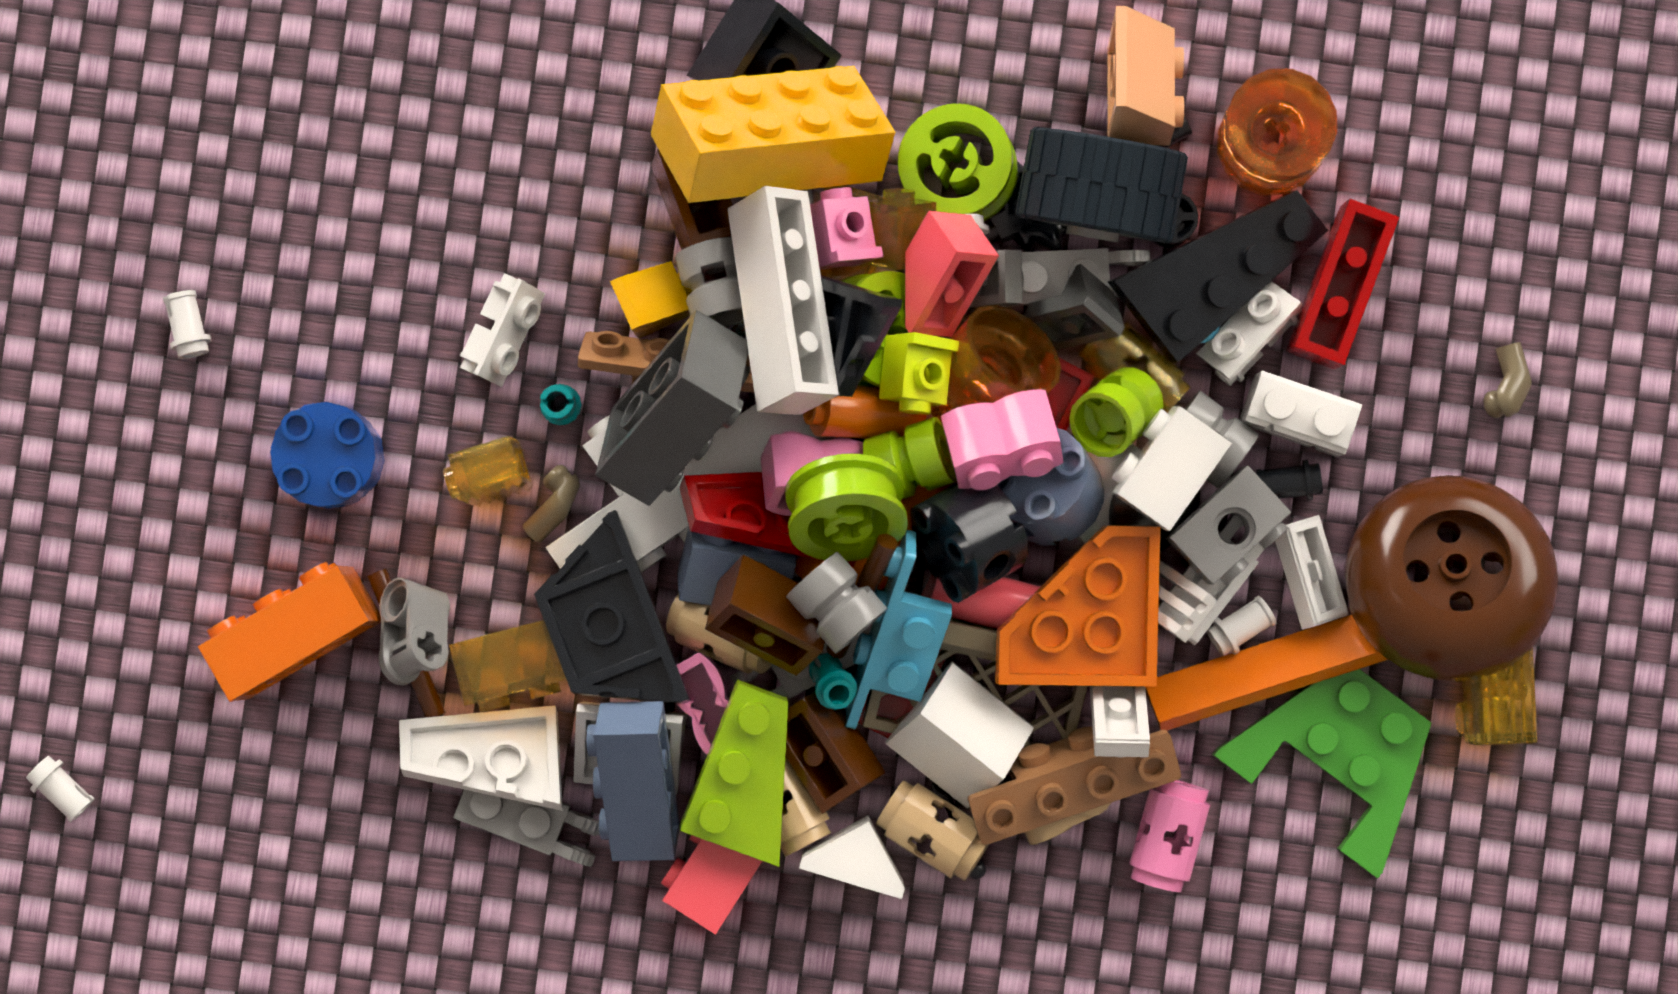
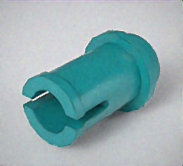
(571, 410)
(834, 686)

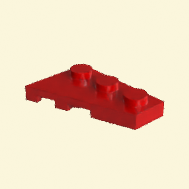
(735, 510)

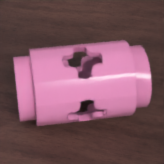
(1169, 860)

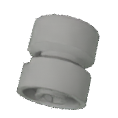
(705, 263)
(1233, 430)
(836, 602)

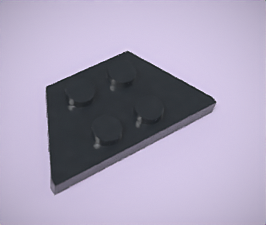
(857, 327)
(608, 624)

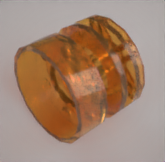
(1276, 103)
(998, 357)

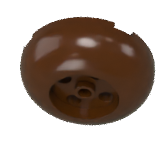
(1413, 619)

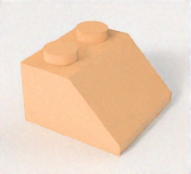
(1142, 79)

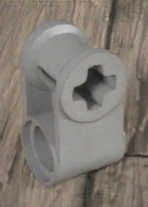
(417, 625)

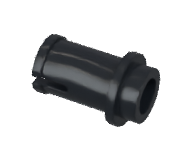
(1294, 480)

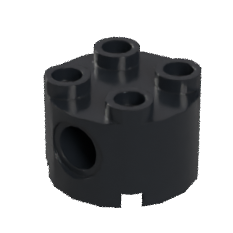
(968, 539)

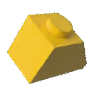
(652, 298)

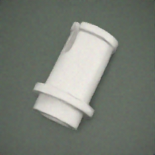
(186, 325)
(1241, 626)
(59, 788)

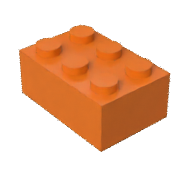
(289, 630)

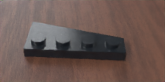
(1206, 281)

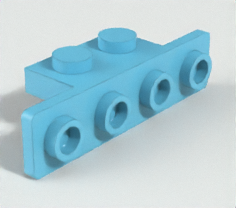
(902, 641)

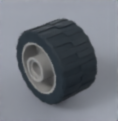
(1101, 185)

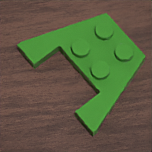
(1354, 735)

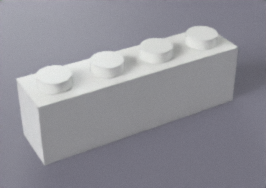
(782, 301)

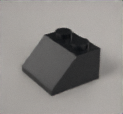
(761, 40)

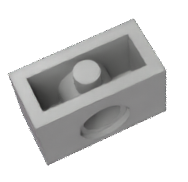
(1198, 534)

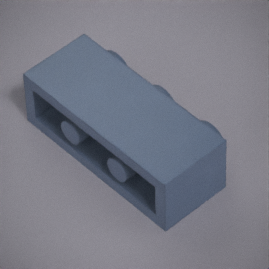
(634, 781)

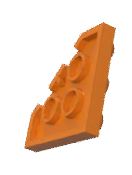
(1090, 617)

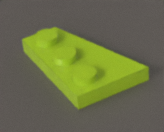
(743, 777)

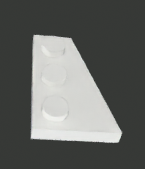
(488, 753)

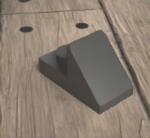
(1081, 314)

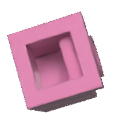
(843, 229)

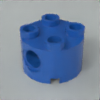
(326, 455)

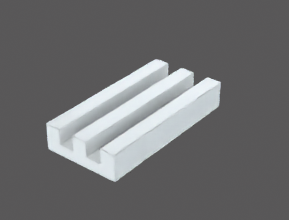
(1311, 573)
(1194, 616)

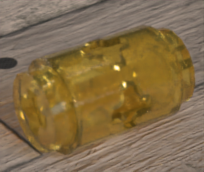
(1132, 346)

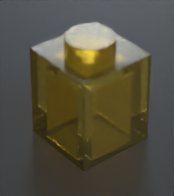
(895, 224)

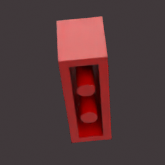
(1342, 284)

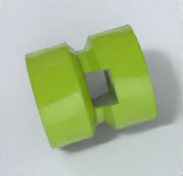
(1115, 411)
(918, 455)

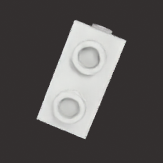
(514, 309)
(1248, 331)

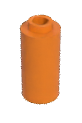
(859, 416)

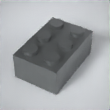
(674, 409)

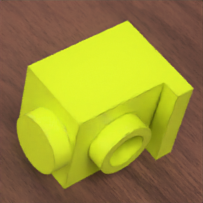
(916, 371)

